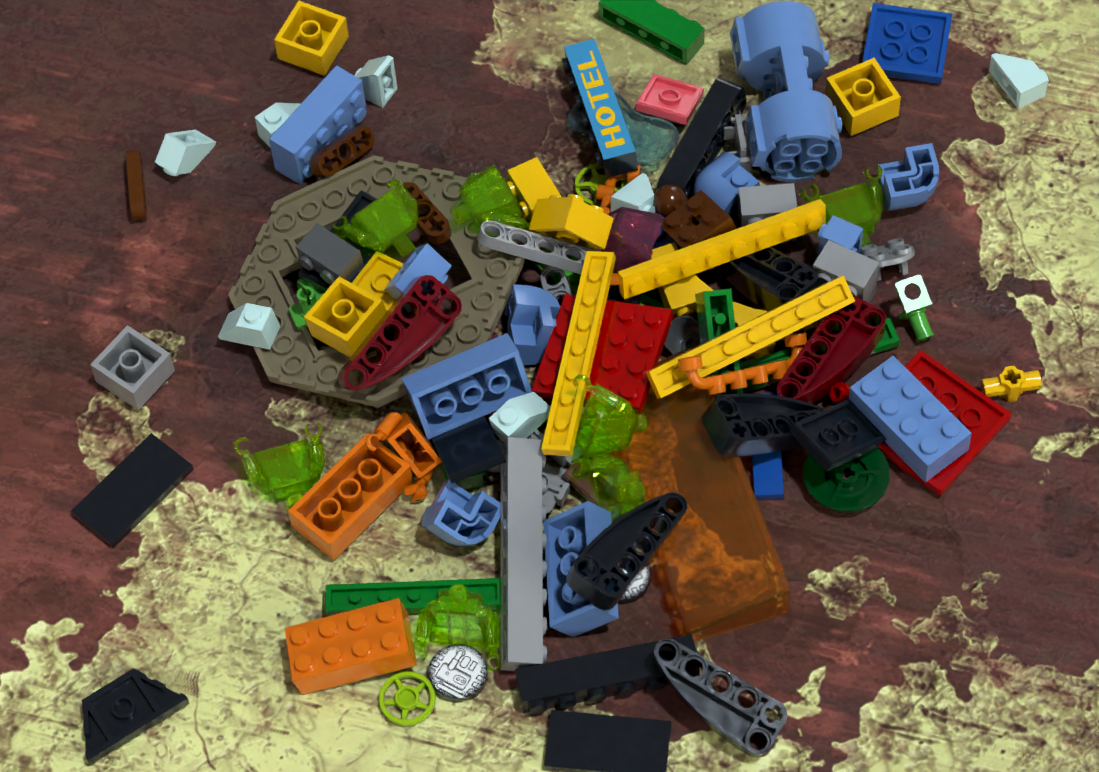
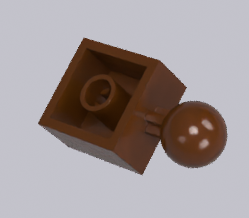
(689, 220)

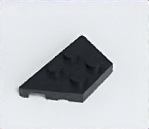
(125, 711)

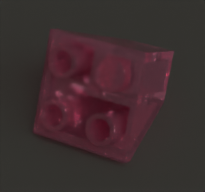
(632, 236)

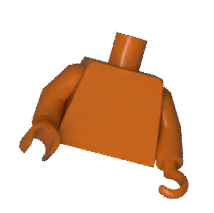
(413, 448)

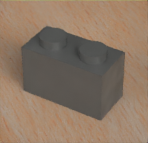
(328, 255)

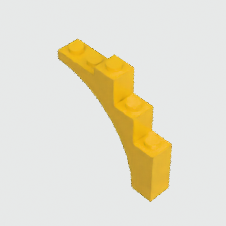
(681, 299)

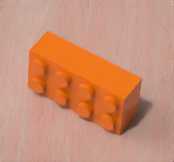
(350, 497)
(350, 646)

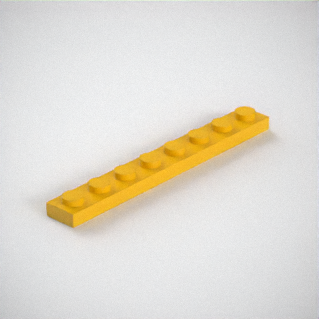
(721, 249)
(754, 335)
(578, 353)

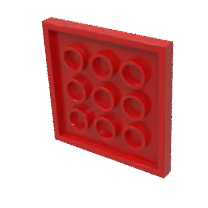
(626, 349)
(969, 405)

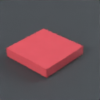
(669, 99)

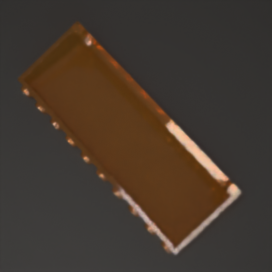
(720, 555)

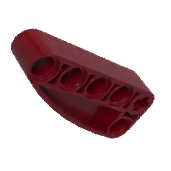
(411, 334)
(841, 351)

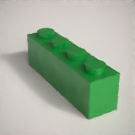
(655, 26)
(715, 318)

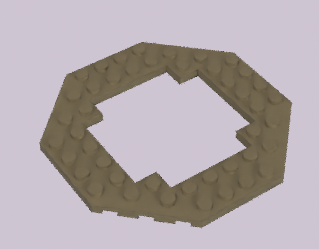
(293, 355)

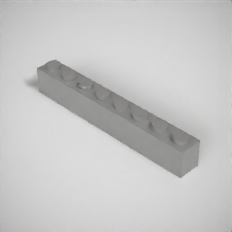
(522, 554)

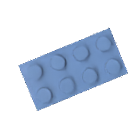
(318, 121)
(466, 385)
(910, 418)
(566, 539)

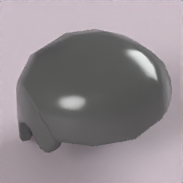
(682, 334)

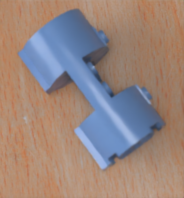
(794, 126)

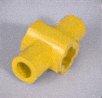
(1011, 383)

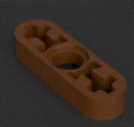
(331, 151)
(136, 185)
(435, 216)

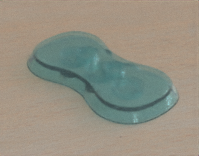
(650, 135)

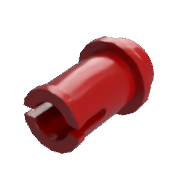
(839, 392)

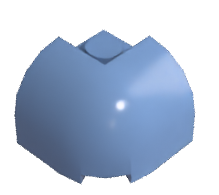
(910, 180)
(721, 182)
(531, 321)
(460, 516)

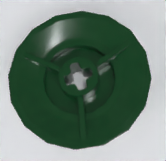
(864, 486)

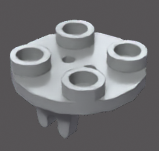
(894, 253)

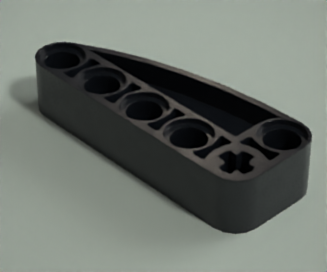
(704, 135)
(769, 277)
(754, 423)
(617, 549)
(720, 709)

